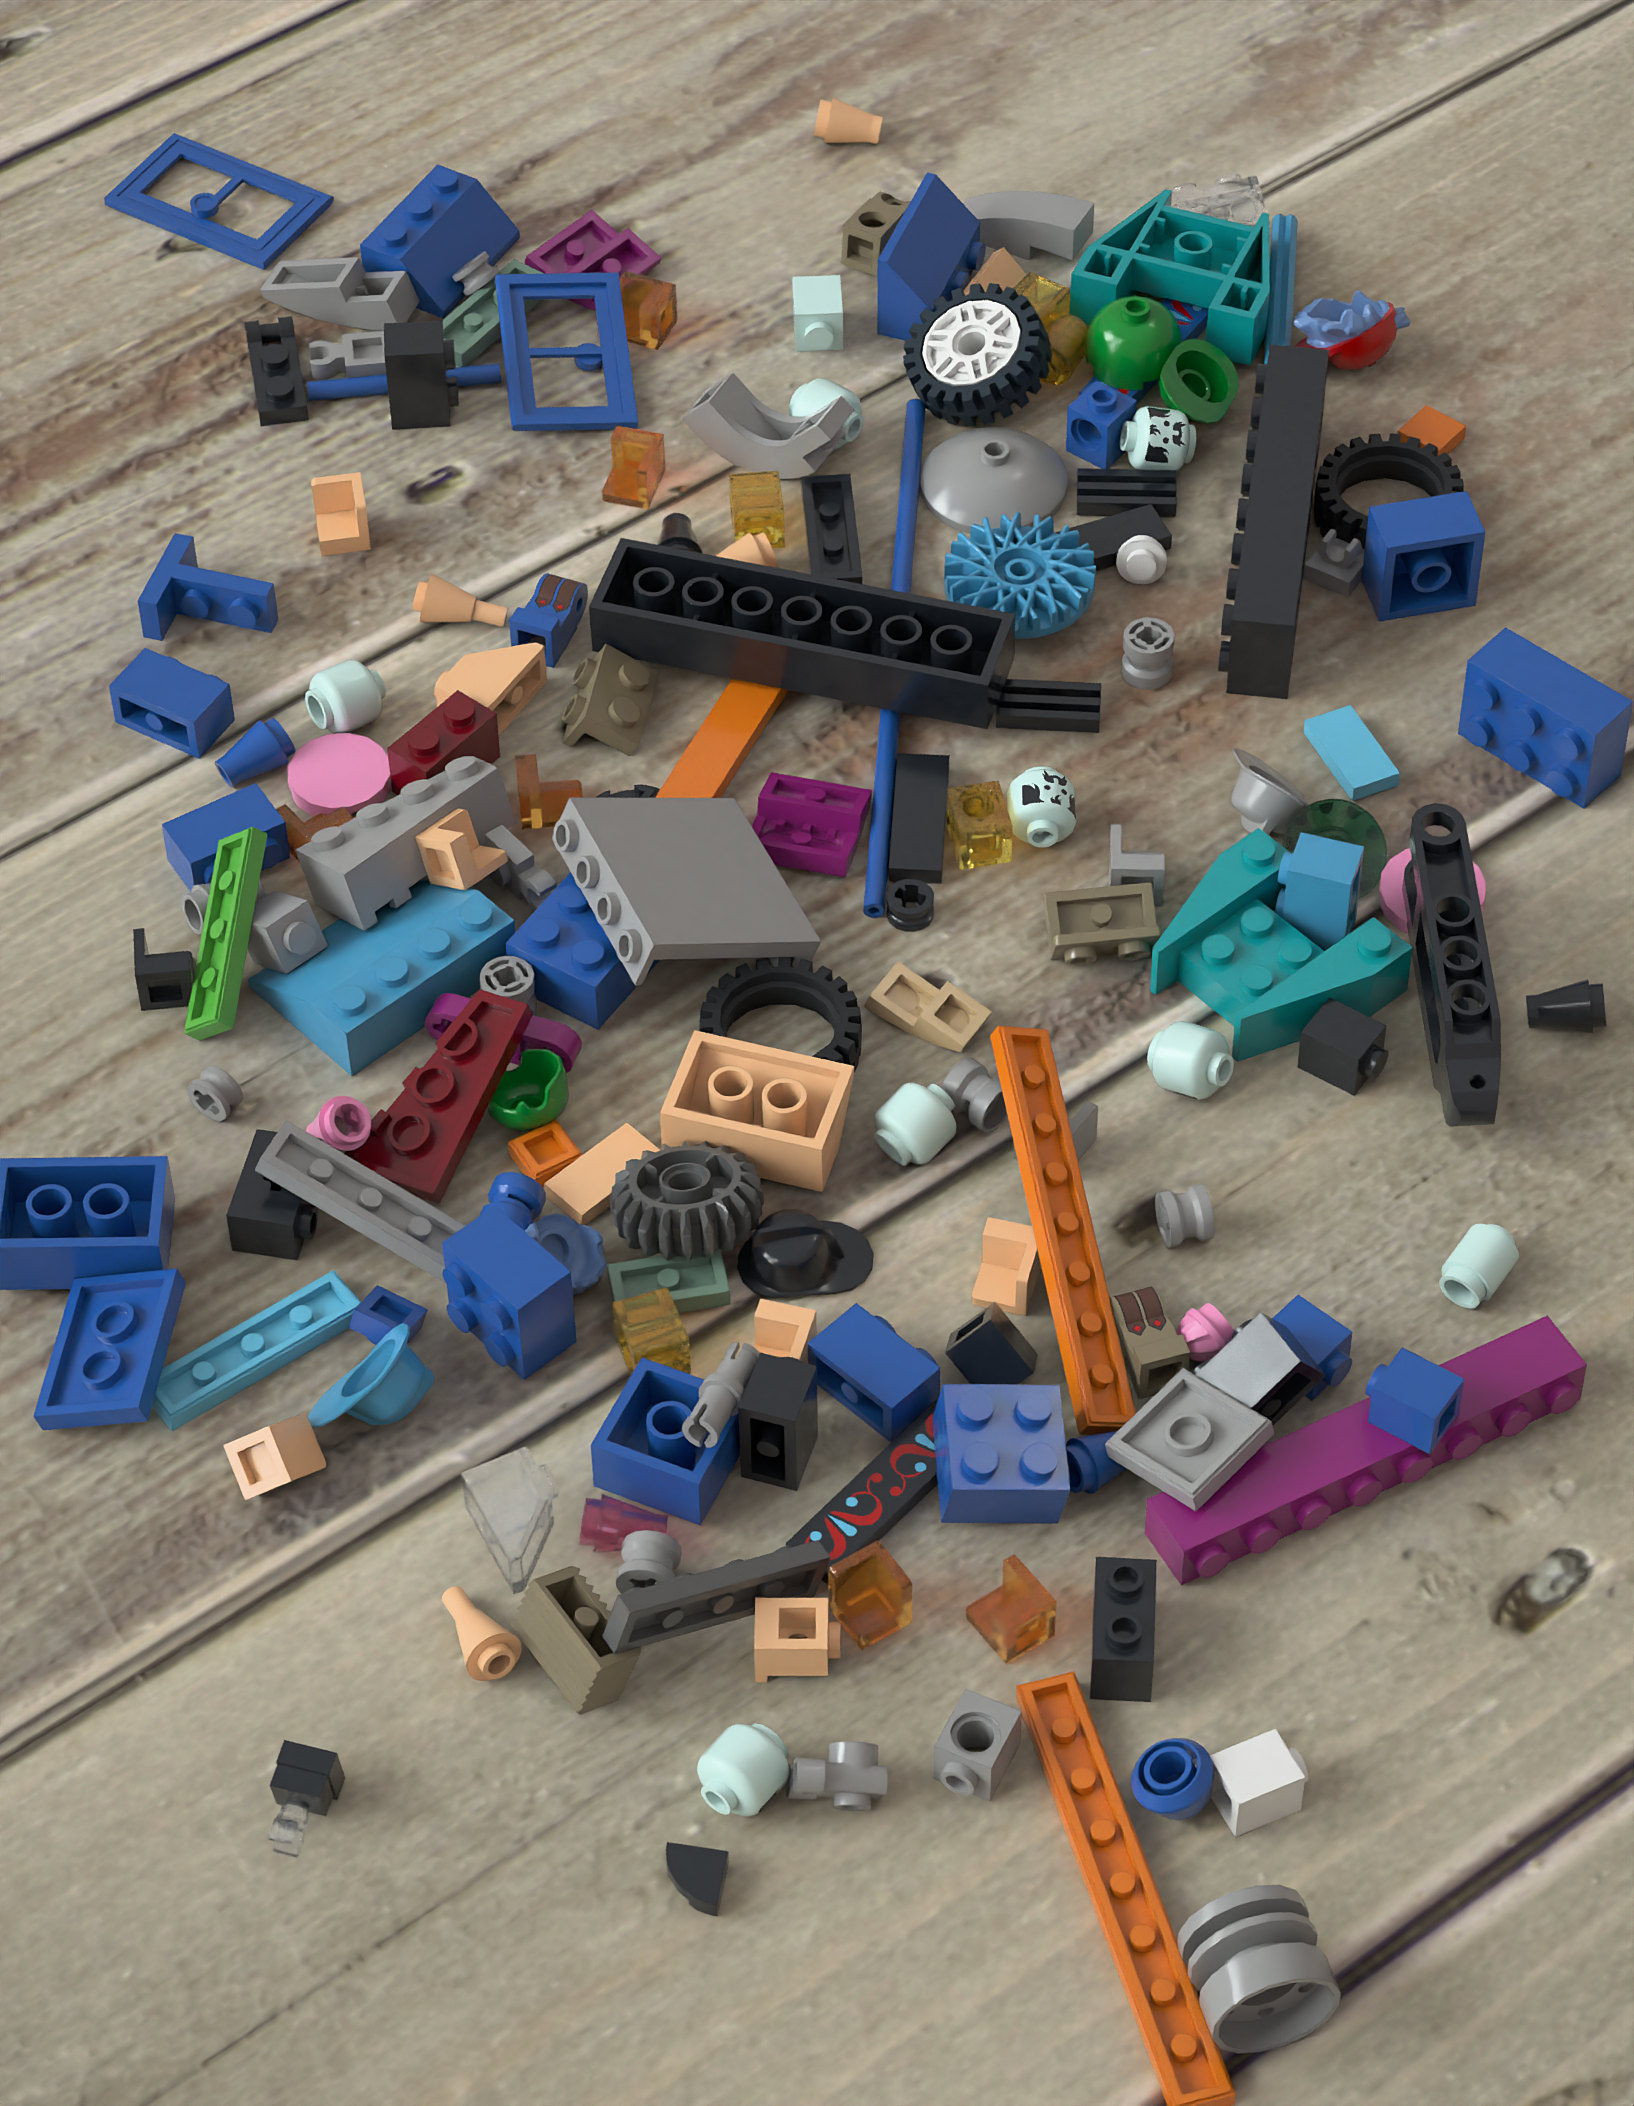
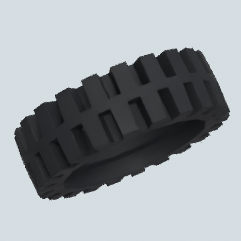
(1377, 461)
(788, 987)

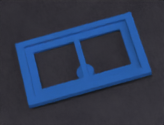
(259, 252)
(612, 353)

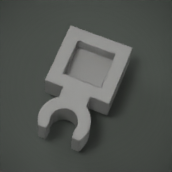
(358, 356)
(519, 873)

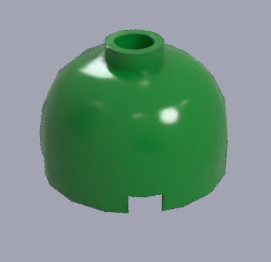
(1131, 341)

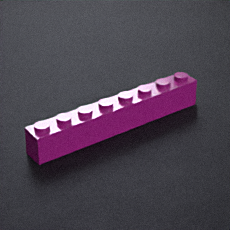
(1350, 1462)

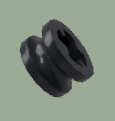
(910, 918)

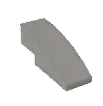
(1032, 222)
(342, 292)

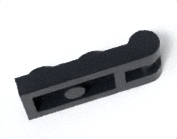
(276, 372)

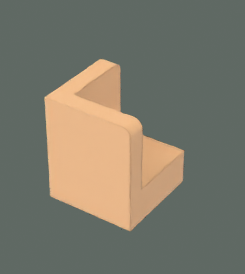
(340, 514)
(453, 852)
(1007, 1267)
(784, 1329)
(275, 1455)

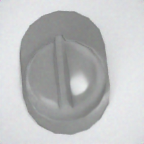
(1264, 796)

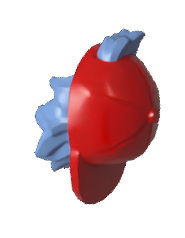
(1352, 332)

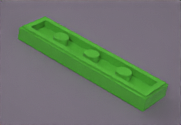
(225, 934)

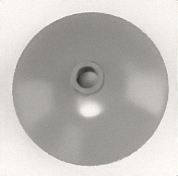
(992, 475)

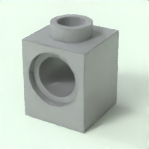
(980, 1724)

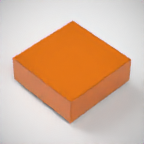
(1433, 428)
(543, 1152)

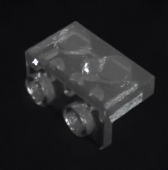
(1226, 199)

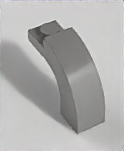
(761, 439)

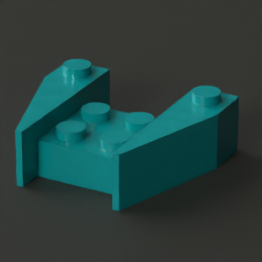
(1185, 260)
(1261, 968)

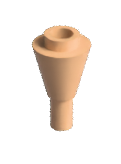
(448, 603)
(485, 1644)

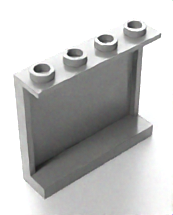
(680, 881)

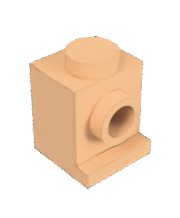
(794, 1637)

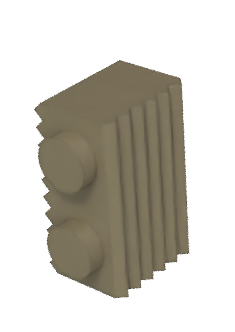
(564, 1632)

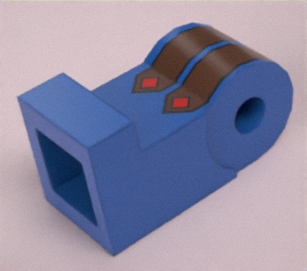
(550, 613)

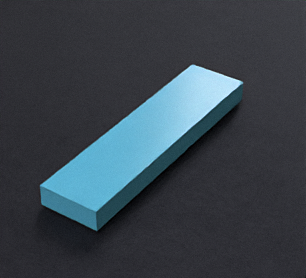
(254, 1349)

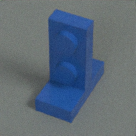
(185, 589)

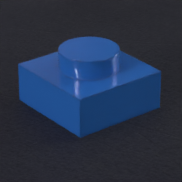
(384, 1311)

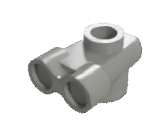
(848, 1776)

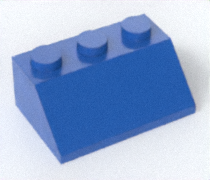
(437, 233)
(926, 257)

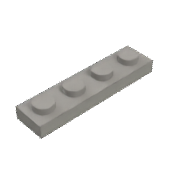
(358, 1197)

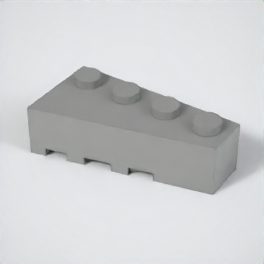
(376, 854)

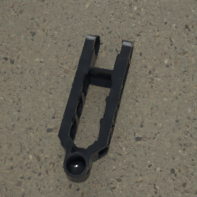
(1445, 935)

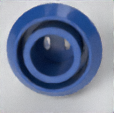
(1174, 1778)

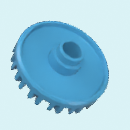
(1023, 572)

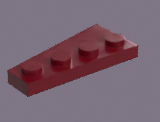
(443, 1102)

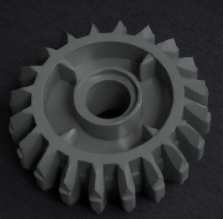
(687, 1200)

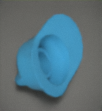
(380, 1386)

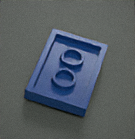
(110, 1349)

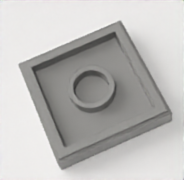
(1189, 1439)

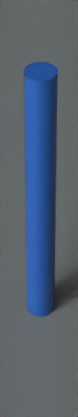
(378, 383)

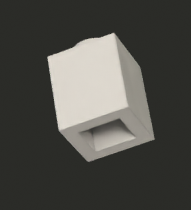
(1257, 1782)

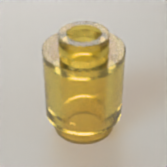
(1067, 346)

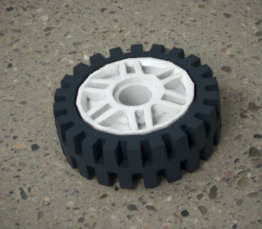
(977, 354)

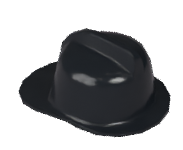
(803, 1256)

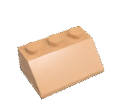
(762, 1103)

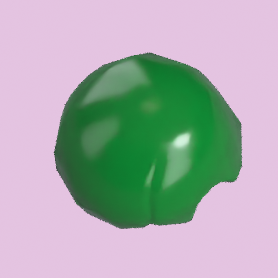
(531, 1092)

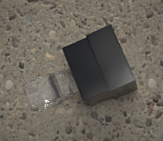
(302, 1784)

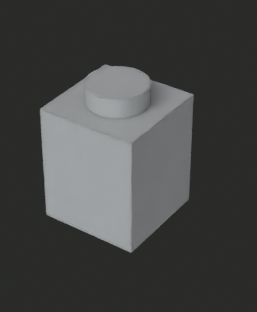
(284, 932)

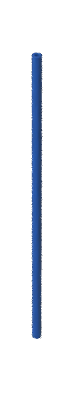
(890, 720)

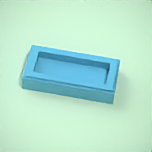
(1351, 753)

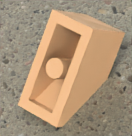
(497, 679)

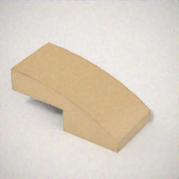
(934, 1015)

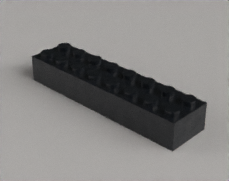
(1273, 522)
(804, 632)

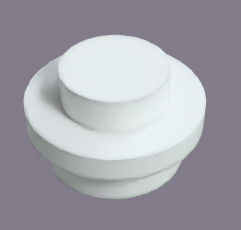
(1141, 560)

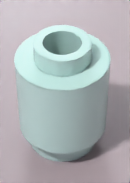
(1478, 1265)

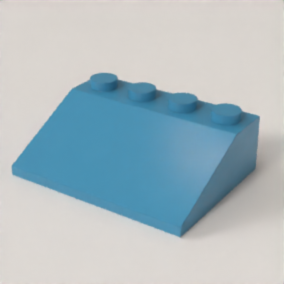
(382, 981)

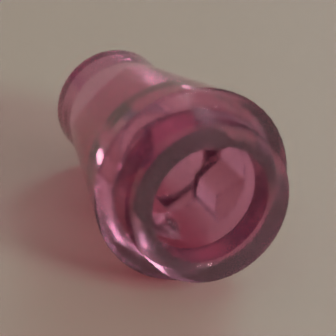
(609, 1521)

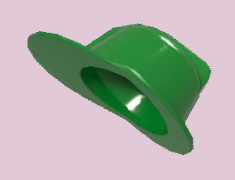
(1199, 381)

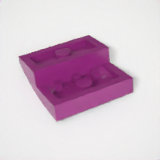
(593, 247)
(811, 823)

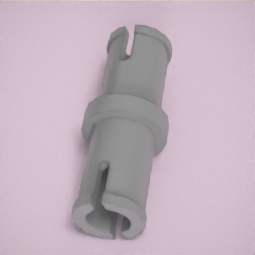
(720, 1395)

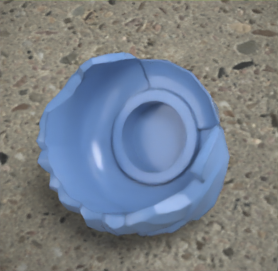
(574, 1246)

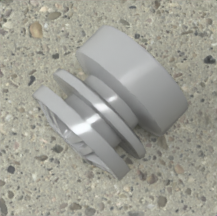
(1258, 1969)

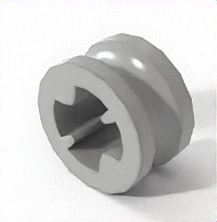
(475, 273)
(215, 1093)

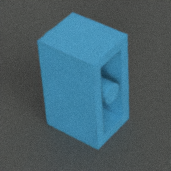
(1320, 888)

